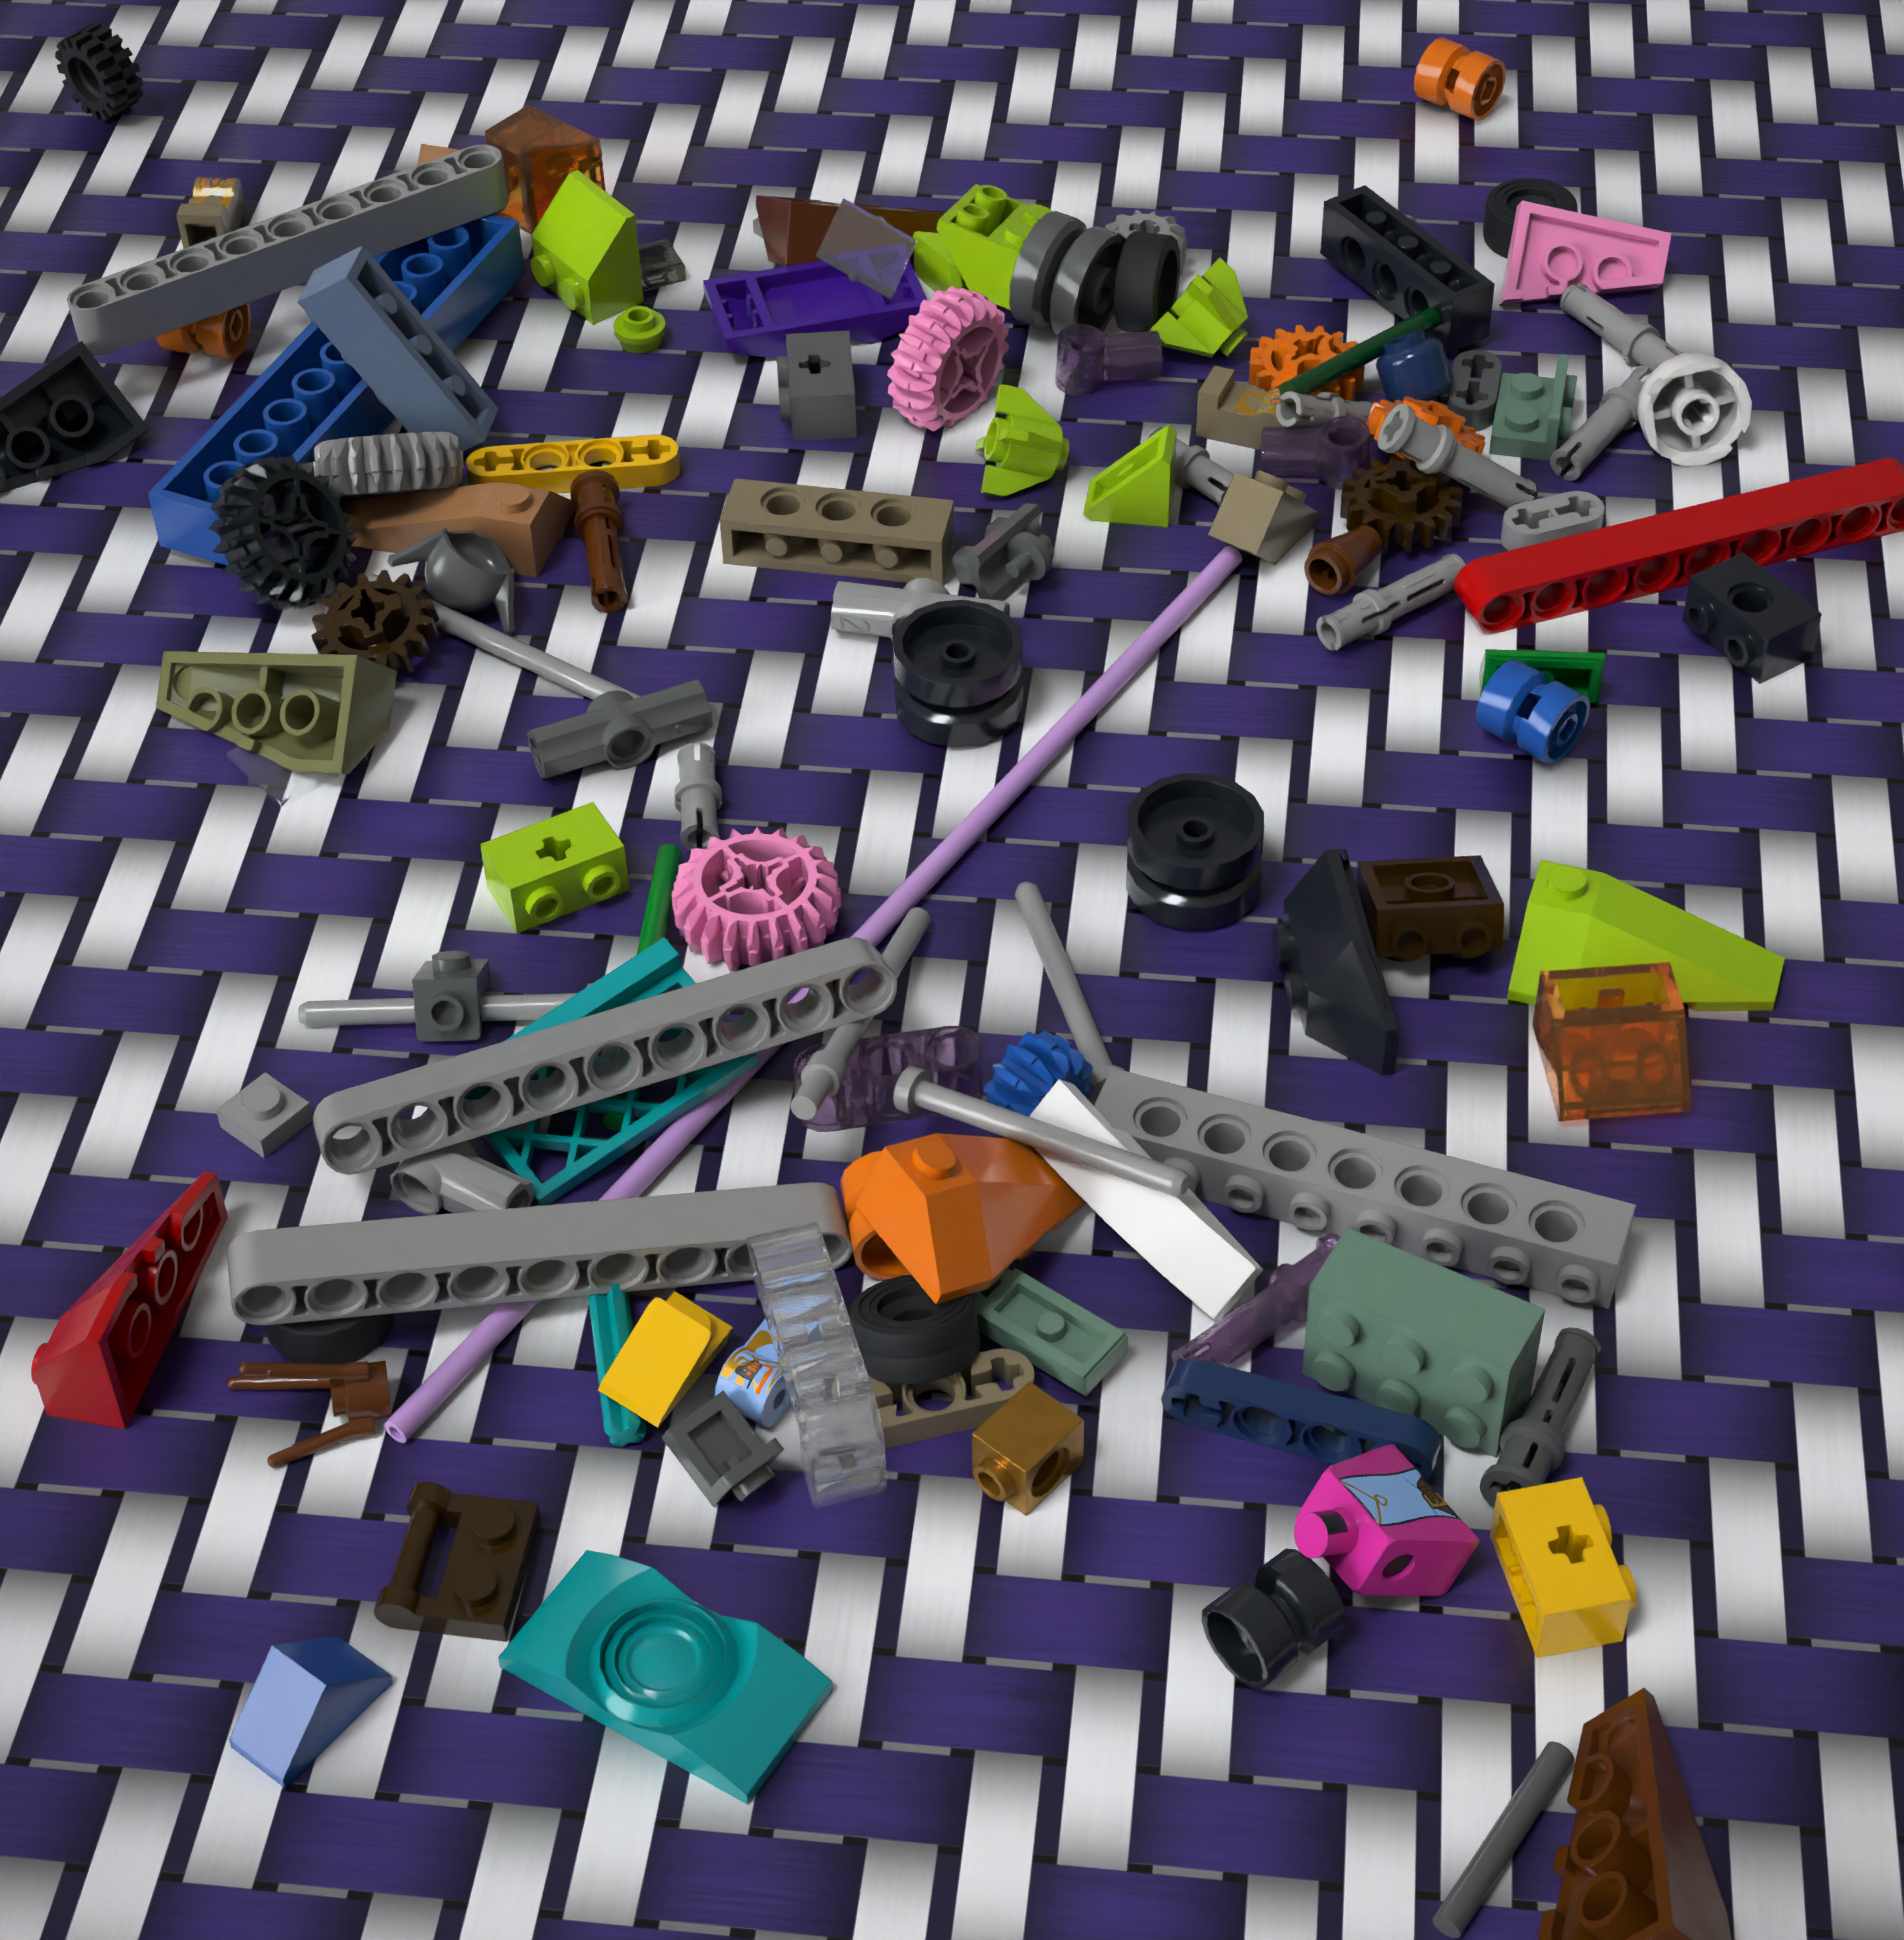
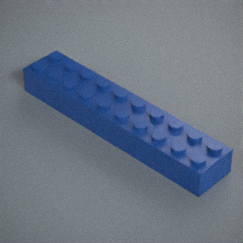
(319, 397)

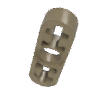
(961, 1414)

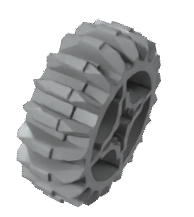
(390, 463)

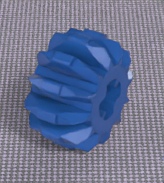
(1033, 1069)

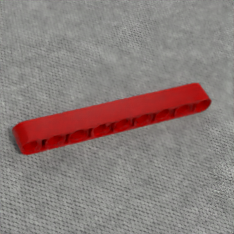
(1672, 546)

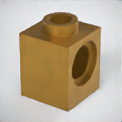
(1027, 1449)

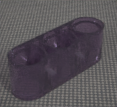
(875, 1066)

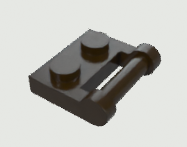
(481, 1572)

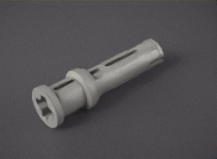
(1437, 450)

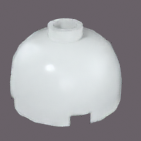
(1693, 409)

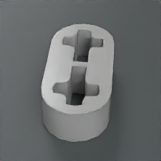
(1551, 519)

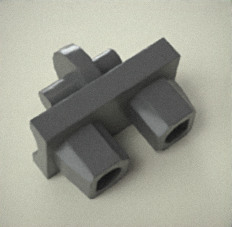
(1008, 554)

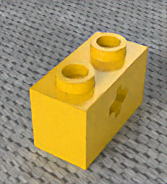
(1562, 1567)

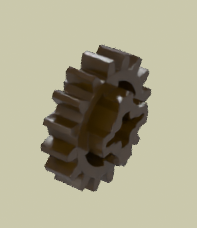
(1401, 503)
(378, 621)

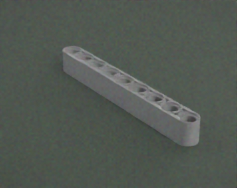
(287, 249)
(575, 1044)
(518, 1253)

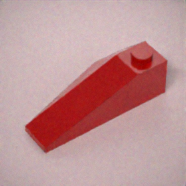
(122, 1323)

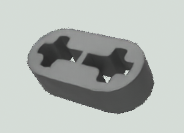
(1475, 390)

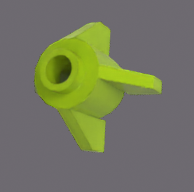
(1206, 315)
(1023, 445)

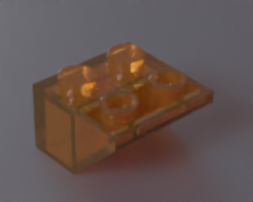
(538, 158)
(1613, 1041)

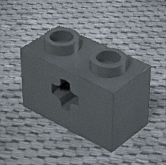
(818, 386)

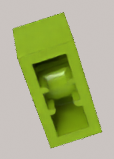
(555, 867)

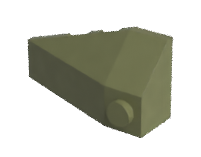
(292, 707)

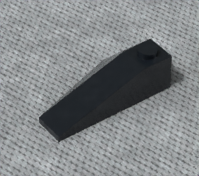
(63, 421)

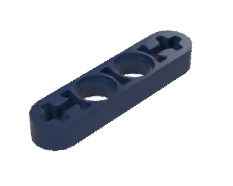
(1225, 1399)

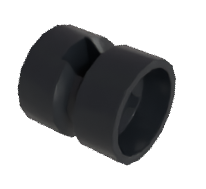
(1265, 1622)

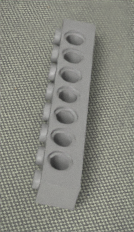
(1388, 1190)

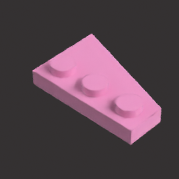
(1566, 248)

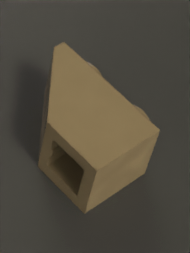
(1262, 516)

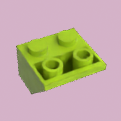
(986, 237)

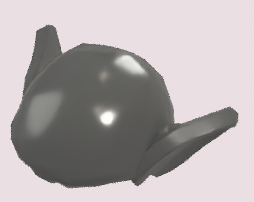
(464, 572)

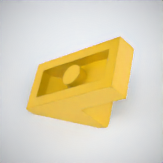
(664, 1357)

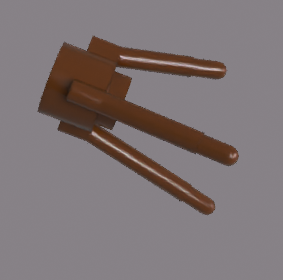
(356, 1392)

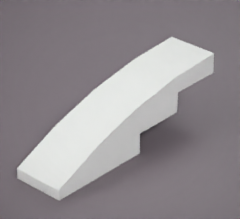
(1167, 1230)

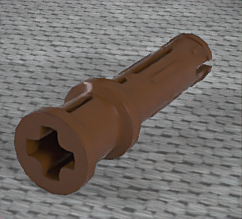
(599, 526)

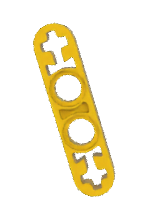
(634, 460)

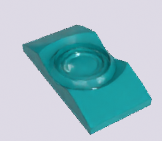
(669, 1672)

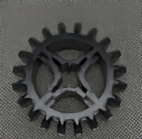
(274, 540)

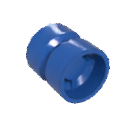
(1529, 709)

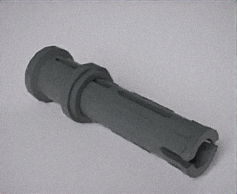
(1569, 1364)

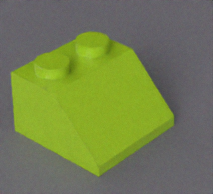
(588, 251)

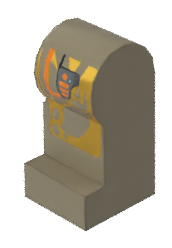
(212, 210)
(1234, 410)

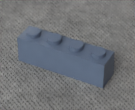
(396, 349)

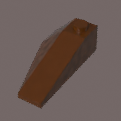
(798, 225)
(1634, 1842)

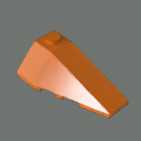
(963, 1208)

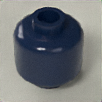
(1414, 368)

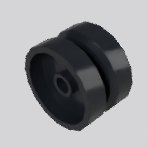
(958, 673)
(1194, 851)

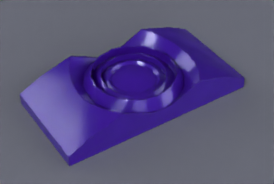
(765, 305)

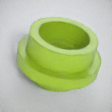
(639, 329)

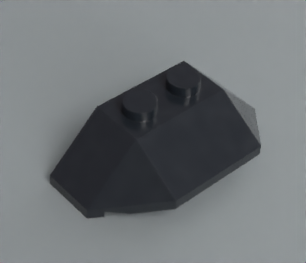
(1335, 966)

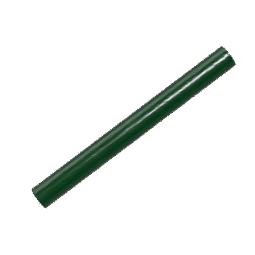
(1359, 354)

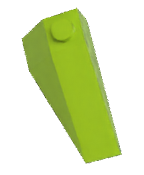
(1598, 921)

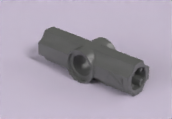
(620, 729)

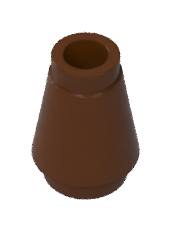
(1340, 561)

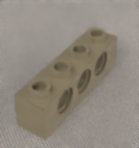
(837, 531)

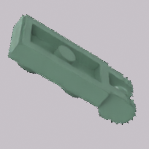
(1049, 1330)

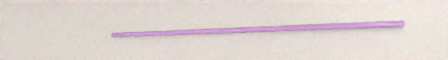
(685, 1128)

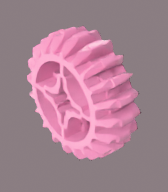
(948, 358)
(755, 898)

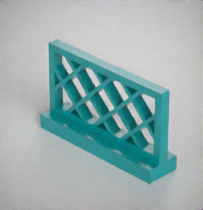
(641, 977)

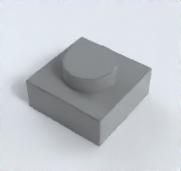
(264, 1115)

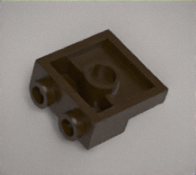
(1431, 907)

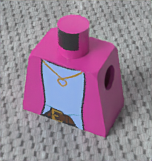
(1384, 1527)

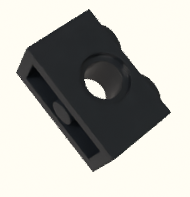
(1751, 617)

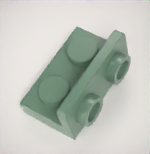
(1533, 413)

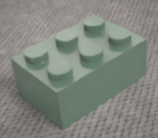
(1421, 1340)

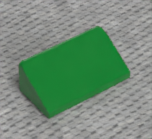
(1575, 669)

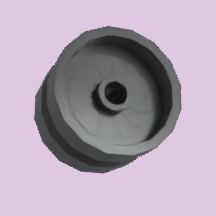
(1065, 274)

